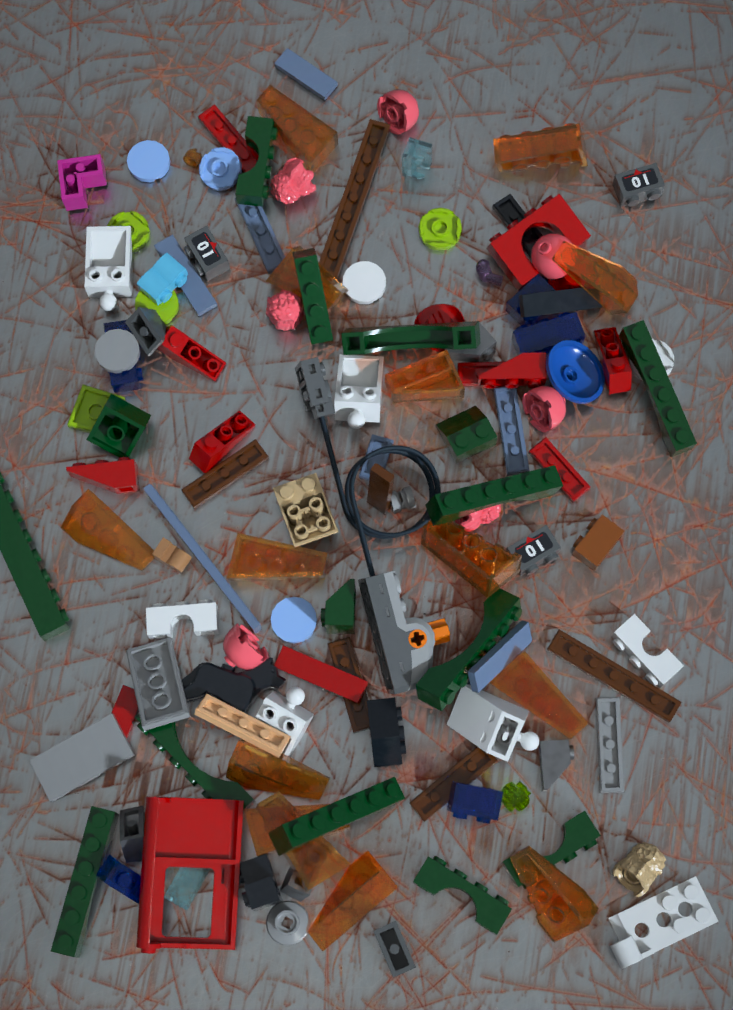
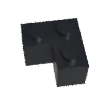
(385, 732)
(260, 883)

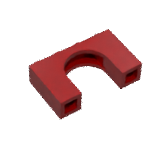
(508, 249)

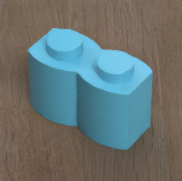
(163, 279)

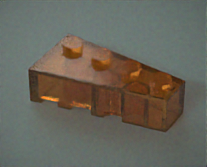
(541, 148)

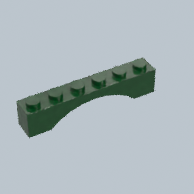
(437, 335)
(671, 418)
(470, 499)
(443, 681)
(214, 788)
(335, 815)
(77, 904)

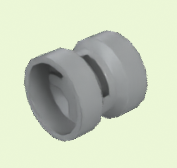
(406, 497)

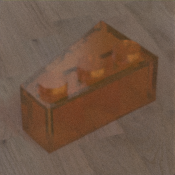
(286, 278)
(425, 380)

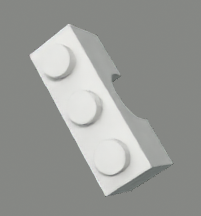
(162, 618)
(657, 668)

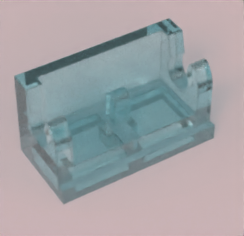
(416, 155)
(186, 886)

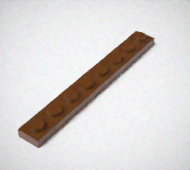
(354, 197)

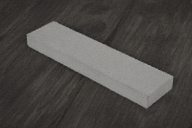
(609, 745)

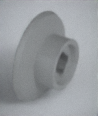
(298, 928)

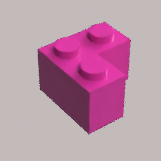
(76, 176)

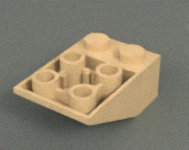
(305, 510)

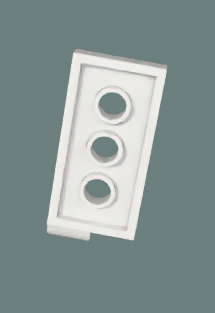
(633, 948)

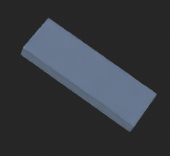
(306, 74)

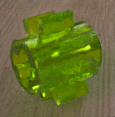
(515, 796)

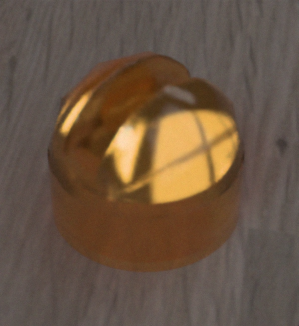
(192, 158)

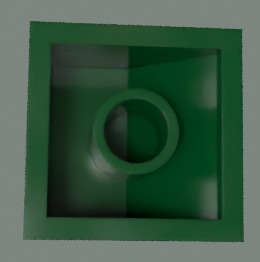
(118, 427)
(467, 434)
(339, 611)

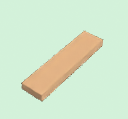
(242, 725)

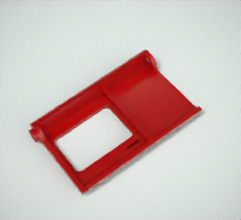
(192, 836)

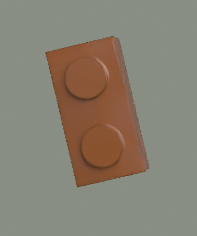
(598, 542)

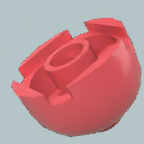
(398, 110)
(543, 252)
(545, 407)
(243, 649)

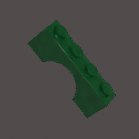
(252, 184)
(312, 296)
(577, 833)
(490, 911)

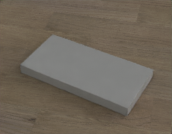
(157, 683)
(82, 757)

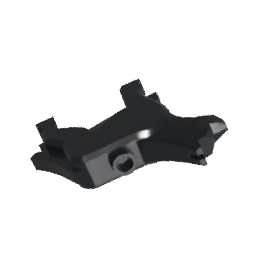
(230, 687)

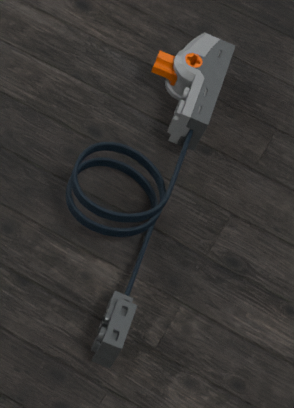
(399, 658)

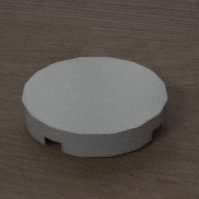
(117, 351)

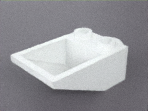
(108, 264)
(359, 389)
(286, 715)
(485, 718)

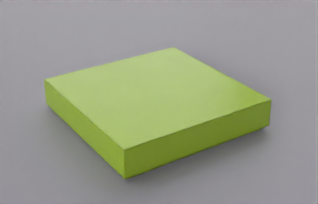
(88, 408)

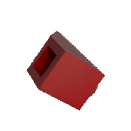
(190, 353)
(613, 360)
(522, 370)
(220, 441)
(114, 476)

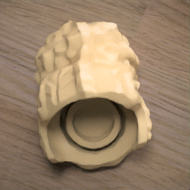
(640, 868)

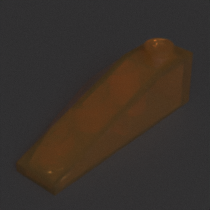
(600, 277)
(99, 528)
(265, 772)
(355, 896)
(558, 900)

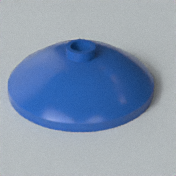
(575, 372)

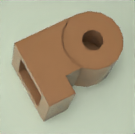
(171, 555)

